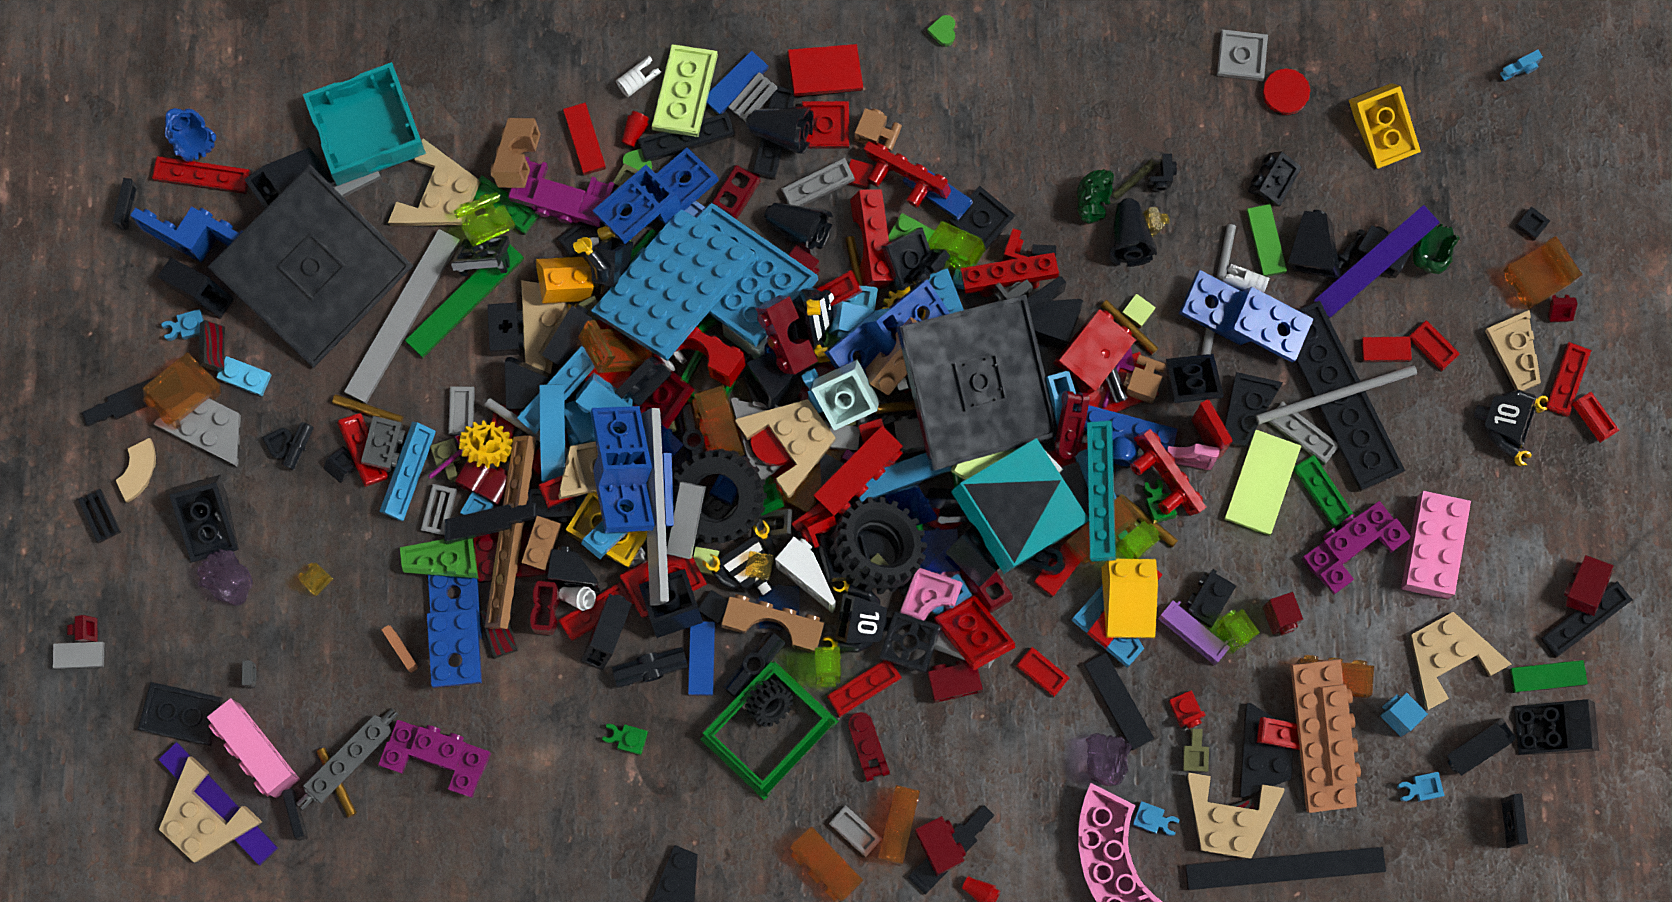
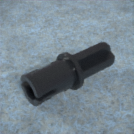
(297, 445)

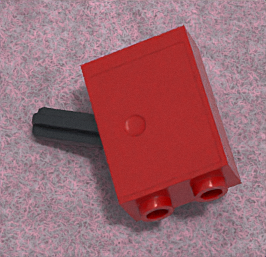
(1095, 353)

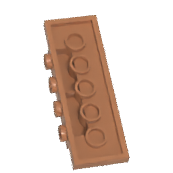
(1325, 735)

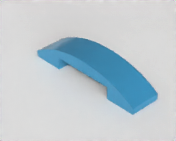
(552, 431)

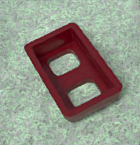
(743, 195)
(982, 595)

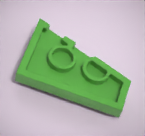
(440, 558)

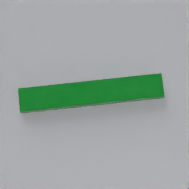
(459, 305)

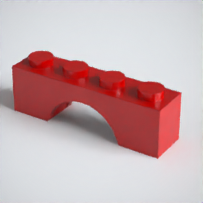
(869, 214)
(724, 361)

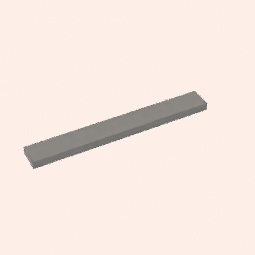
(402, 316)
(657, 538)

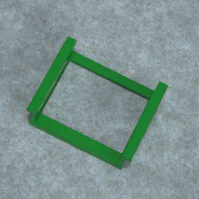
(764, 787)

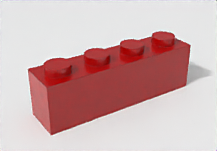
(858, 471)

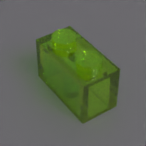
(962, 246)
(1139, 541)
(1237, 629)
(827, 666)

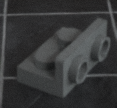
(1015, 290)
(383, 443)

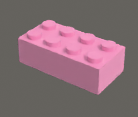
(1436, 545)
(253, 748)

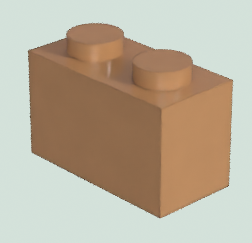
(541, 542)

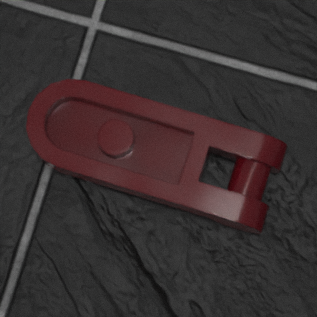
(1071, 424)
(867, 745)

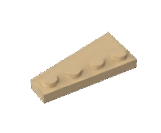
(538, 323)

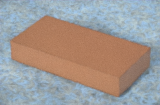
(400, 648)

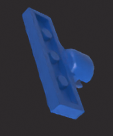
(1125, 429)

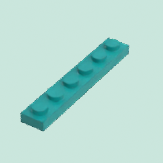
(1101, 491)

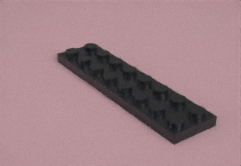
(1351, 418)

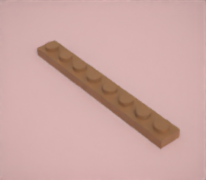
(510, 540)

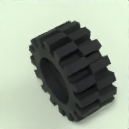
(769, 703)

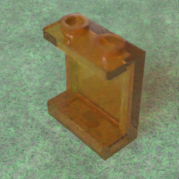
(1542, 273)
(611, 349)
(180, 390)

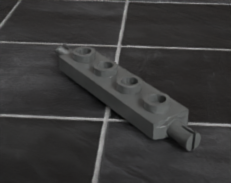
(347, 759)

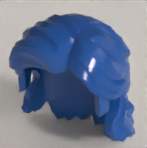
(188, 134)

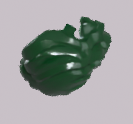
(1092, 190)
(1435, 250)

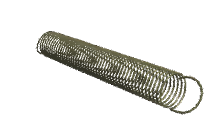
(1134, 176)

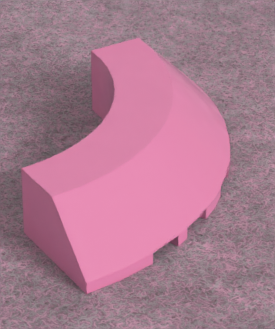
(1105, 849)

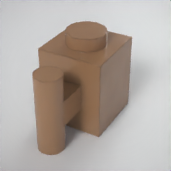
(872, 129)
(1144, 383)

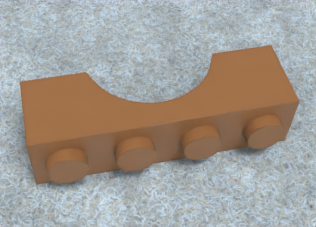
(803, 631)

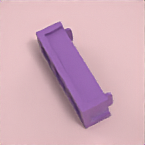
(1194, 633)

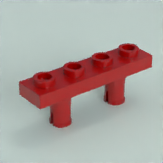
(898, 163)
(986, 276)
(1175, 479)

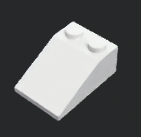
(802, 568)

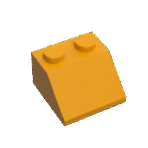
(564, 279)

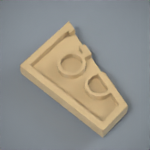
(1516, 351)

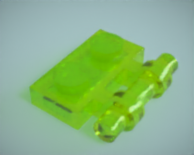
(488, 225)

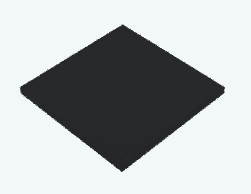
(310, 266)
(977, 382)

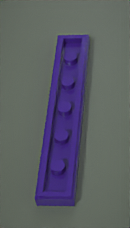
(1377, 260)
(254, 841)

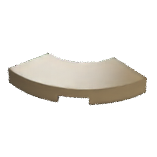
(139, 470)

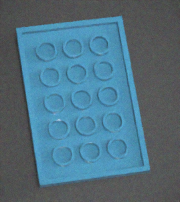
(765, 278)
(673, 284)

